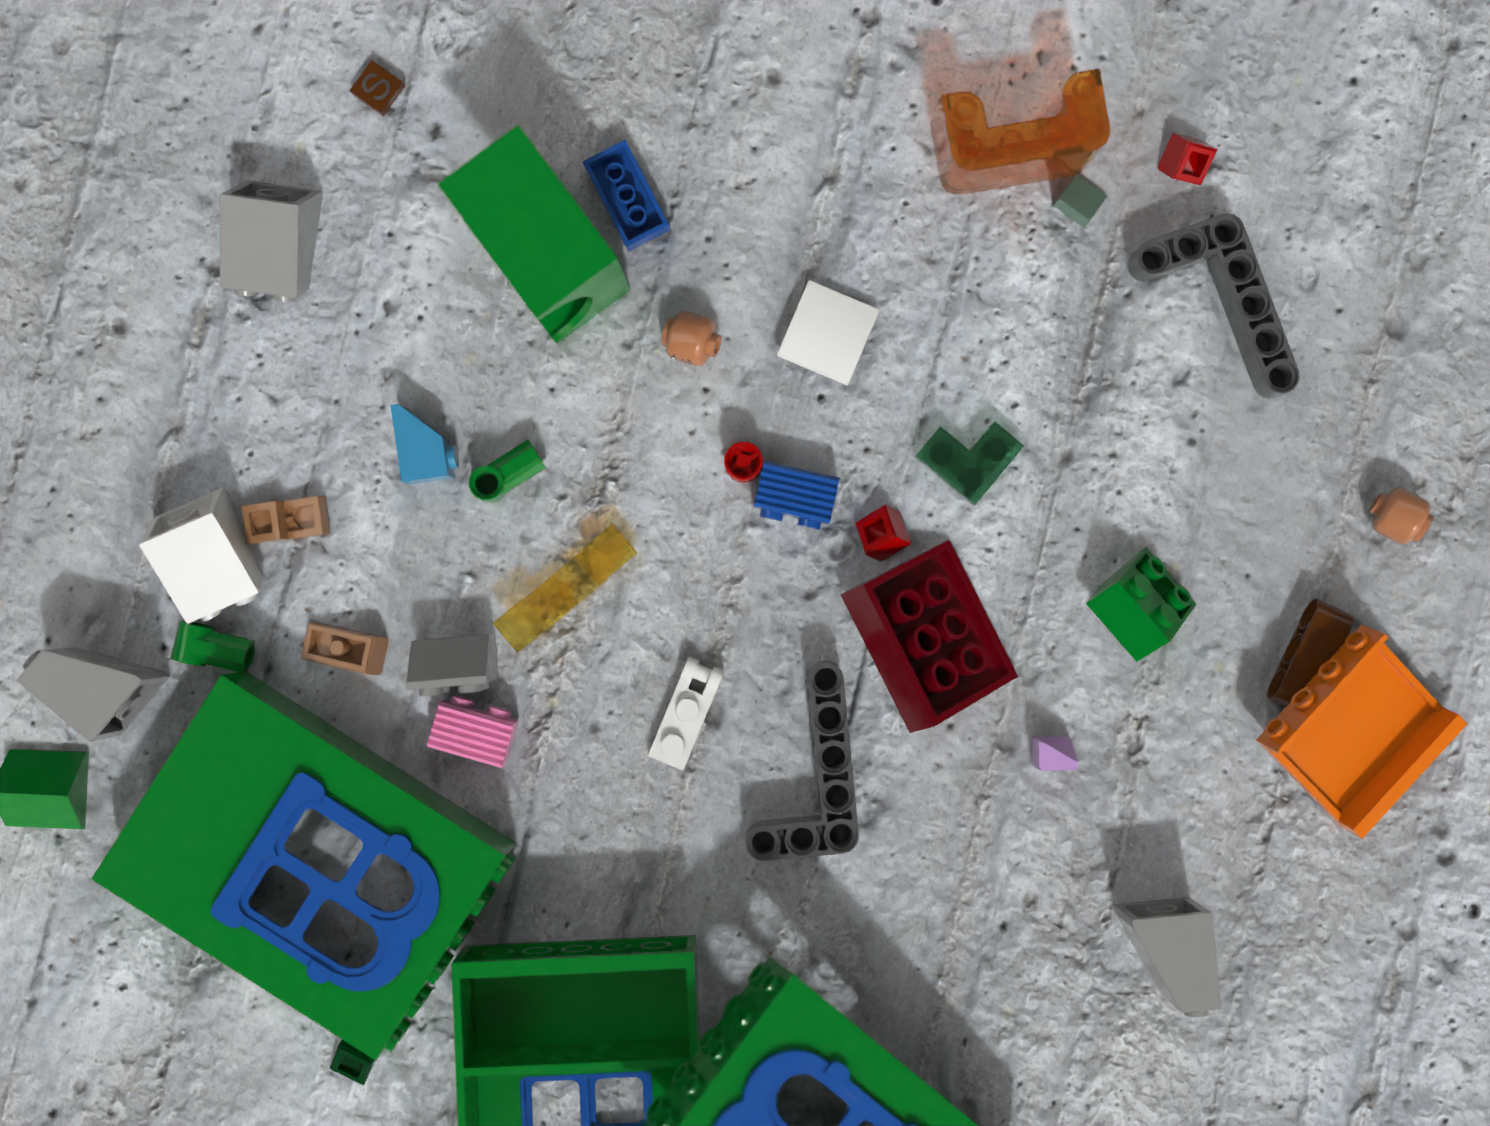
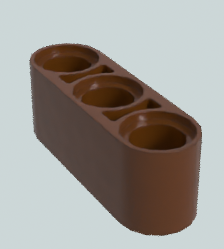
(1314, 641)

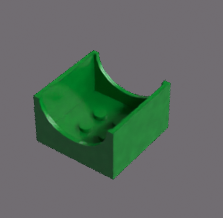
(536, 234)

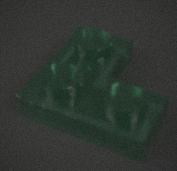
(970, 470)

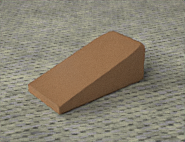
(345, 648)

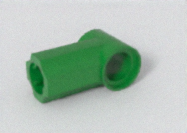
(510, 469)
(202, 645)

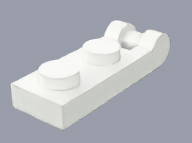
(685, 715)

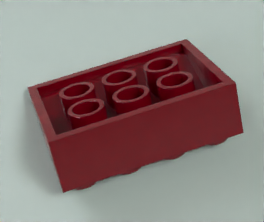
(929, 637)

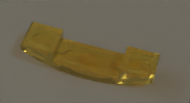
(565, 589)

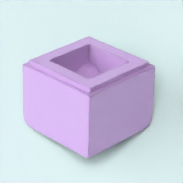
(1053, 753)

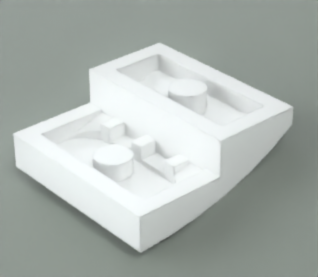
(828, 332)

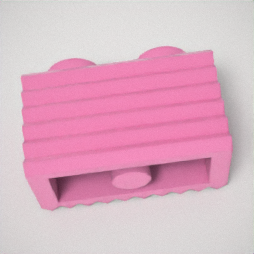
(473, 731)

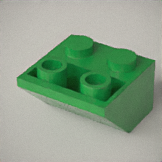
(1142, 604)

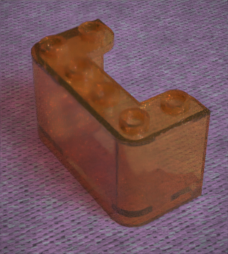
(1019, 153)

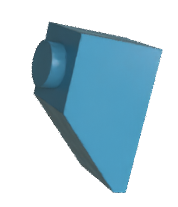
(421, 450)

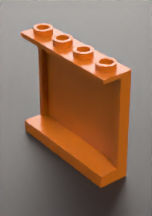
(1360, 732)

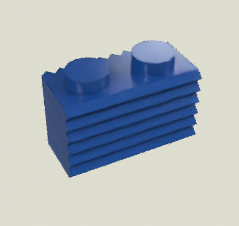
(796, 494)

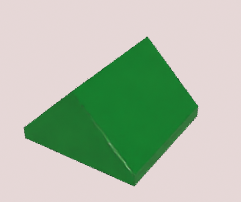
(44, 788)

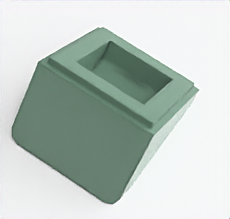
(1080, 200)

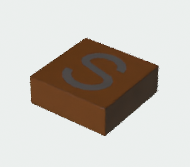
(377, 88)

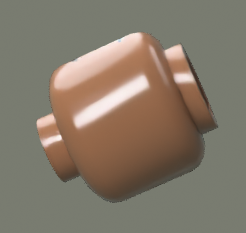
(691, 338)
(1401, 515)

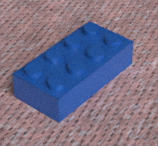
(626, 195)

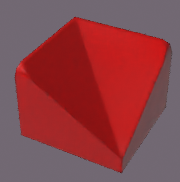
(1186, 159)
(883, 533)

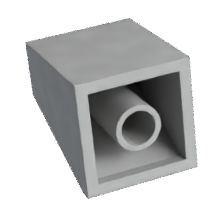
(268, 239)
(90, 689)
(1177, 950)

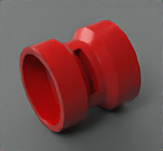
(738, 462)

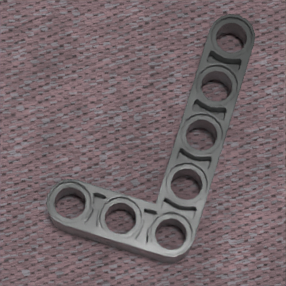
(1231, 293)
(827, 776)

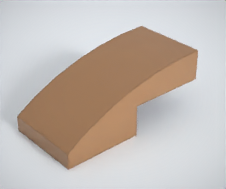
(285, 520)

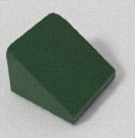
(352, 1063)

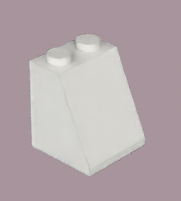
(202, 557)

